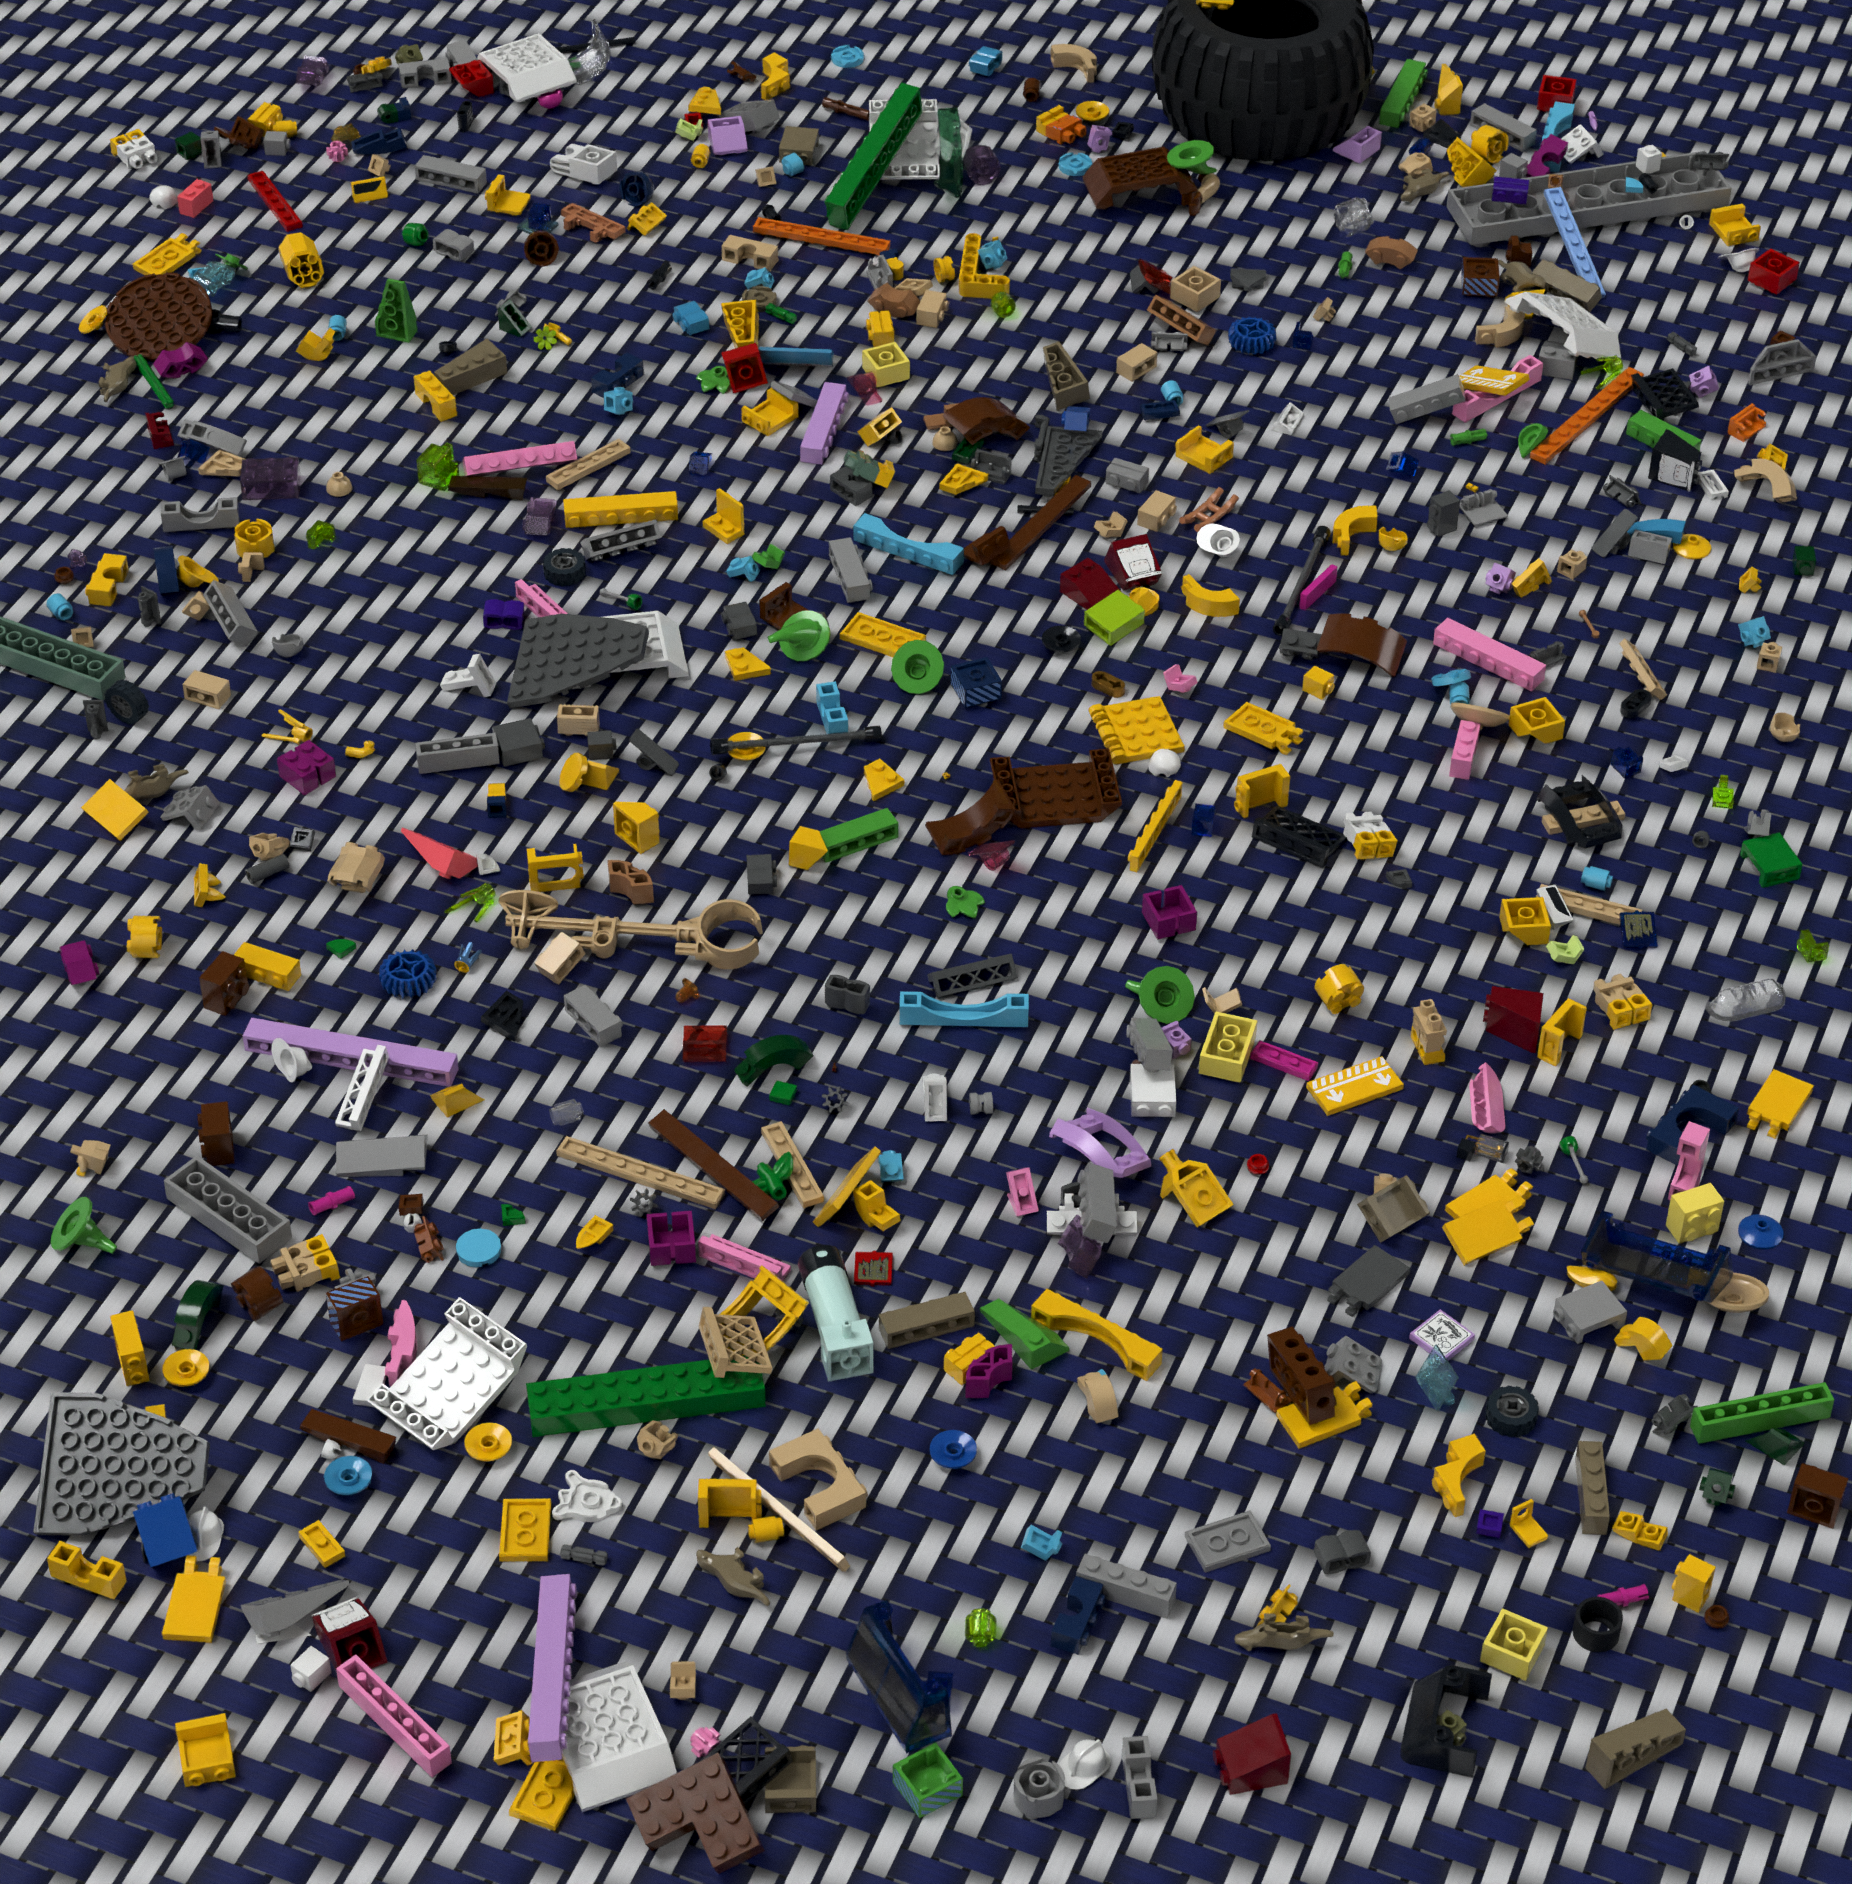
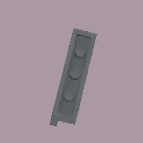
(968, 969)

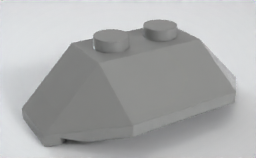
(1782, 361)

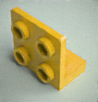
(729, 519)

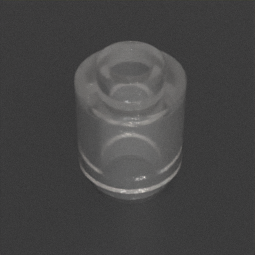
(566, 1112)

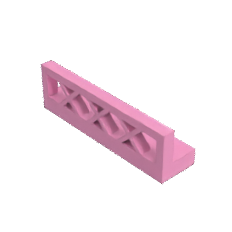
(537, 600)
(739, 1257)

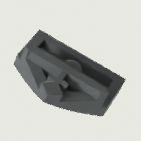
(1247, 278)

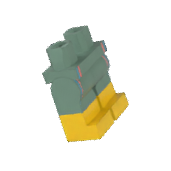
(869, 468)

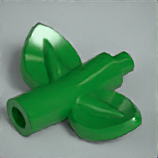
(771, 1179)

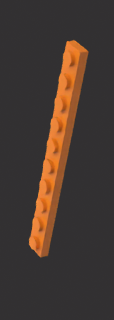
(1584, 417)

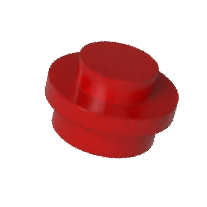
(1258, 1164)

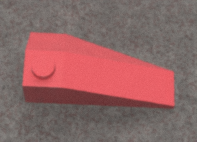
(441, 856)

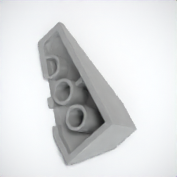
(278, 1613)

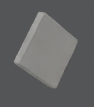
(794, 393)

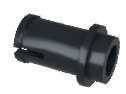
(1648, 183)
(769, 211)

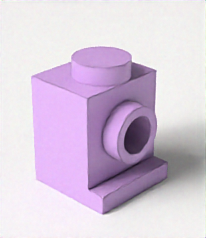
(1096, 134)
(1178, 1039)

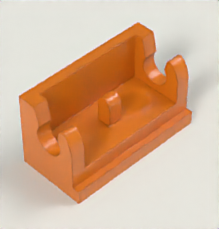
(1746, 423)

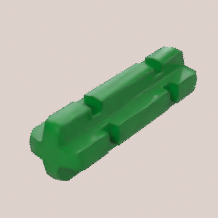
(781, 313)

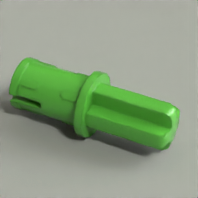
(1345, 264)
(1468, 436)

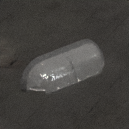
(1747, 1000)

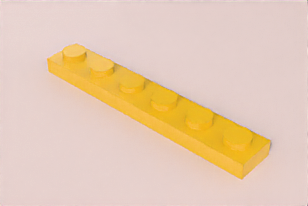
(1157, 822)

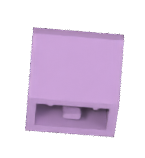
(727, 135)
(1360, 144)

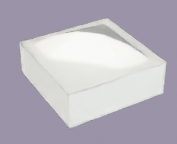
(1673, 763)

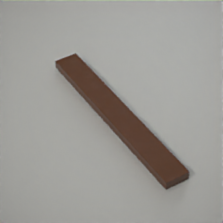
(1042, 521)
(713, 1165)

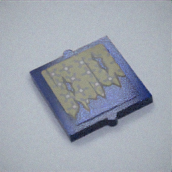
(1638, 930)

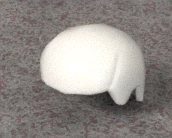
(163, 196)
(1164, 762)

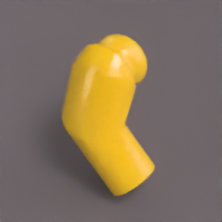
(361, 752)

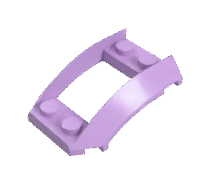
(1078, 1135)

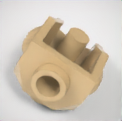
(1415, 164)
(267, 845)
(655, 1440)

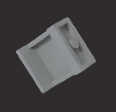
(1589, 1310)

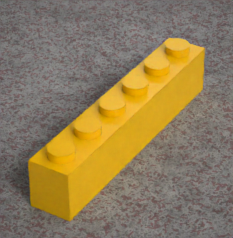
(620, 509)

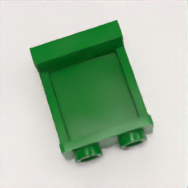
(1772, 859)

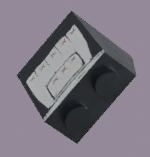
(1675, 462)

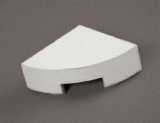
(486, 864)

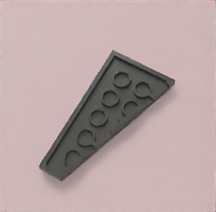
(1062, 455)

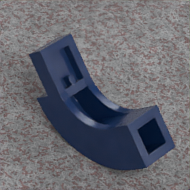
(166, 569)

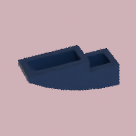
(379, 142)

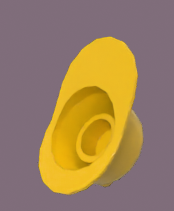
(192, 573)

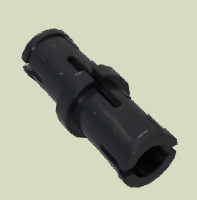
(659, 275)

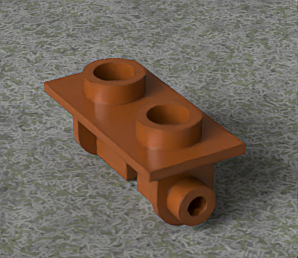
(427, 1234)
(1266, 1391)

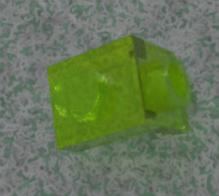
(319, 532)
(1810, 949)

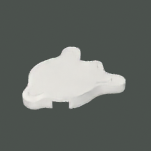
(585, 1500)

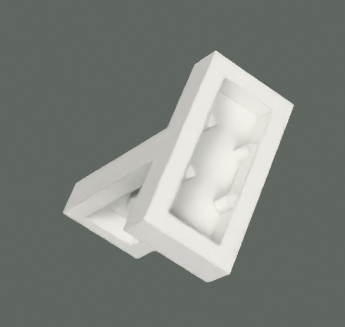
(474, 675)
(935, 1097)

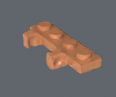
(600, 225)

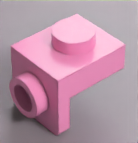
(1177, 681)

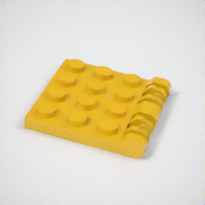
(1136, 729)

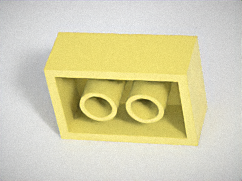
(1228, 1047)

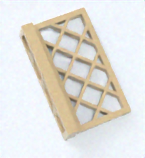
(717, 1344)

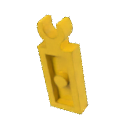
(376, 65)

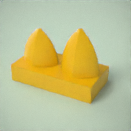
(203, 886)

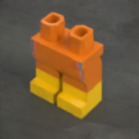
(1060, 125)

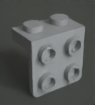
(194, 804)
(1354, 1363)

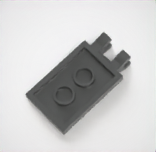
(1368, 1280)

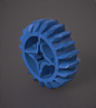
(1252, 335)
(407, 973)

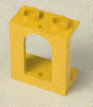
(553, 861)

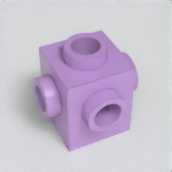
(1703, 382)
(1500, 578)

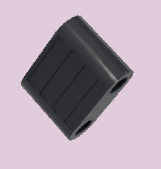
(465, 116)

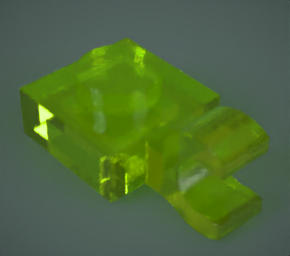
(1722, 796)

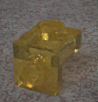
(345, 132)

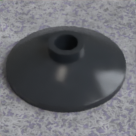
(1061, 638)

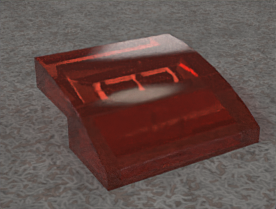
(1155, 276)
(705, 1043)

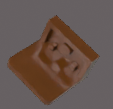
(242, 133)
(988, 546)
(779, 606)

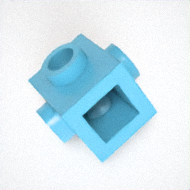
(992, 254)
(618, 401)
(1754, 632)

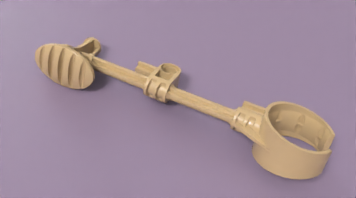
(607, 929)

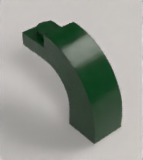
(770, 1052)
(192, 1310)

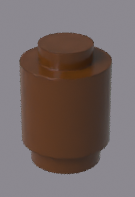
(1031, 89)

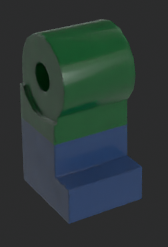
(395, 112)

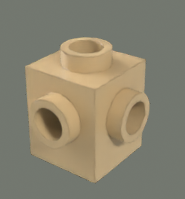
(1422, 117)

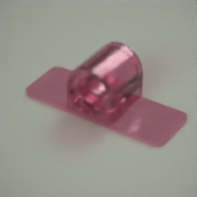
(865, 387)
(993, 854)

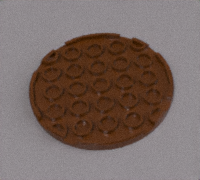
(158, 315)

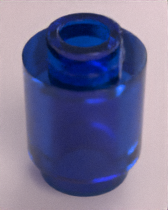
(1422, 145)

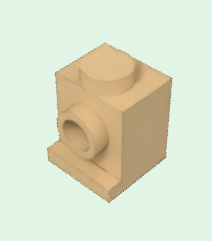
(1576, 560)
(1772, 652)

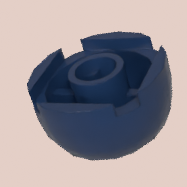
(636, 188)

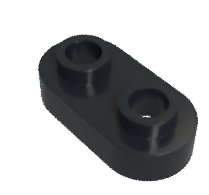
(1635, 703)

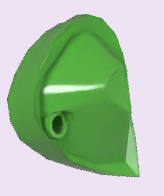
(1531, 437)

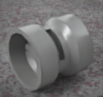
(976, 1103)

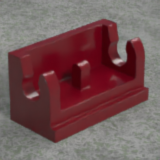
(158, 430)

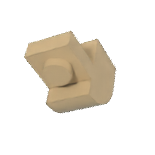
(1099, 1395)

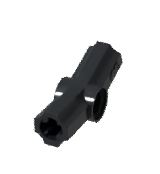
(224, 322)

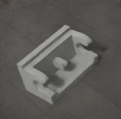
(879, 273)
(1649, 546)
(1758, 825)

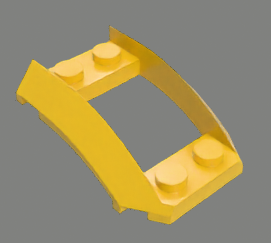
(779, 1294)

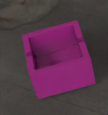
(301, 766)
(1175, 916)
(671, 1245)

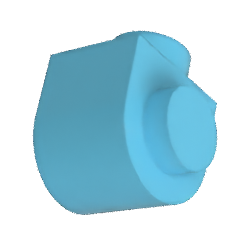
(792, 164)

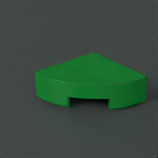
(341, 947)
(511, 1215)

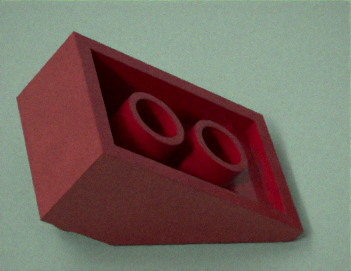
(1086, 583)

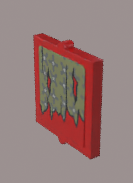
(873, 1268)

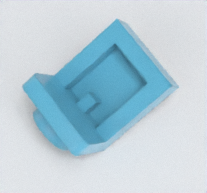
(758, 277)
(743, 566)
(890, 1166)
(1041, 1543)

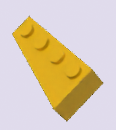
(741, 322)

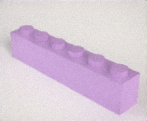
(824, 423)

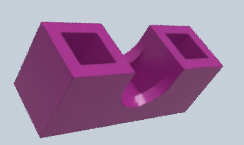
(1551, 150)

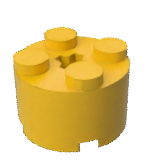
(1489, 143)
(254, 537)
(145, 936)
(1339, 988)

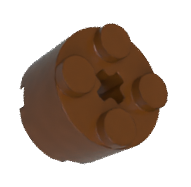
(257, 1293)

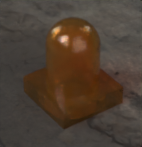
(1555, 180)
(688, 990)

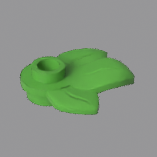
(232, 261)
(713, 379)
(966, 902)

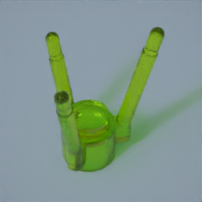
(1612, 365)
(482, 894)

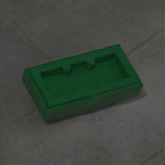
(965, 451)

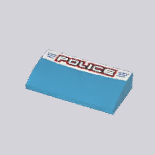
(796, 356)

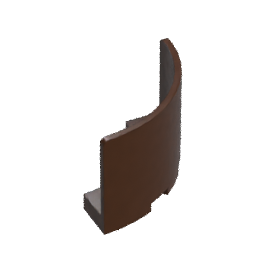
(982, 416)
(1363, 639)
(973, 824)

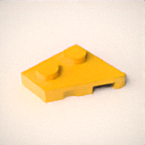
(881, 779)

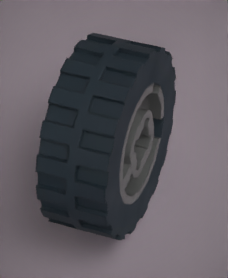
(564, 567)
(126, 701)
(1511, 1411)

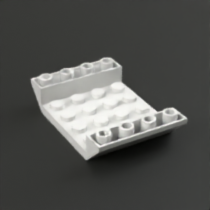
(529, 67)
(917, 155)
(1586, 333)
(663, 644)
(452, 1378)
(613, 1737)

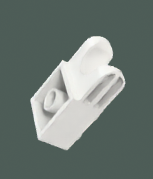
(585, 163)

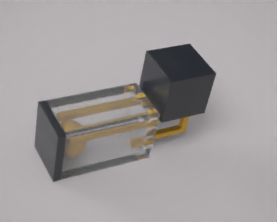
(1485, 1147)

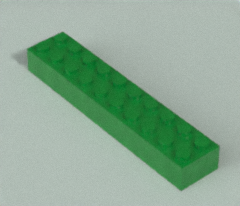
(873, 156)
(639, 1397)

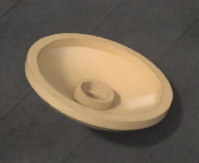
(1479, 714)
(1742, 1294)

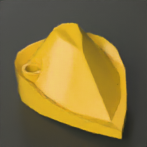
(1146, 598)

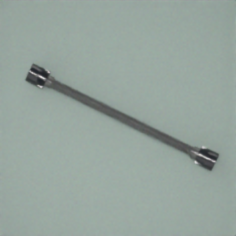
(1320, 538)
(722, 746)

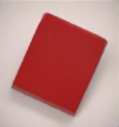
(693, 118)

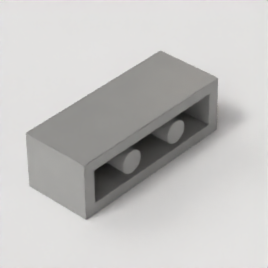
(593, 1015)

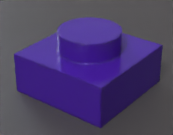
(1490, 1523)

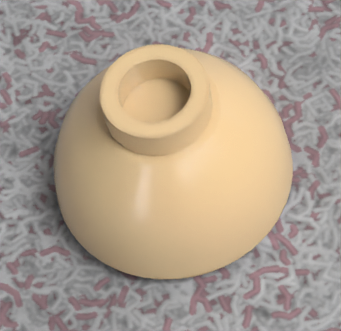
(945, 439)
(338, 485)

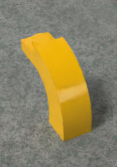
(1351, 522)

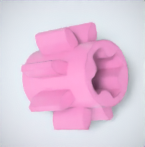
(337, 151)
(704, 1741)

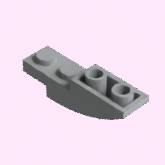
(212, 437)

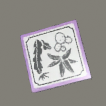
(1444, 1332)

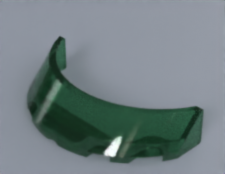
(950, 152)

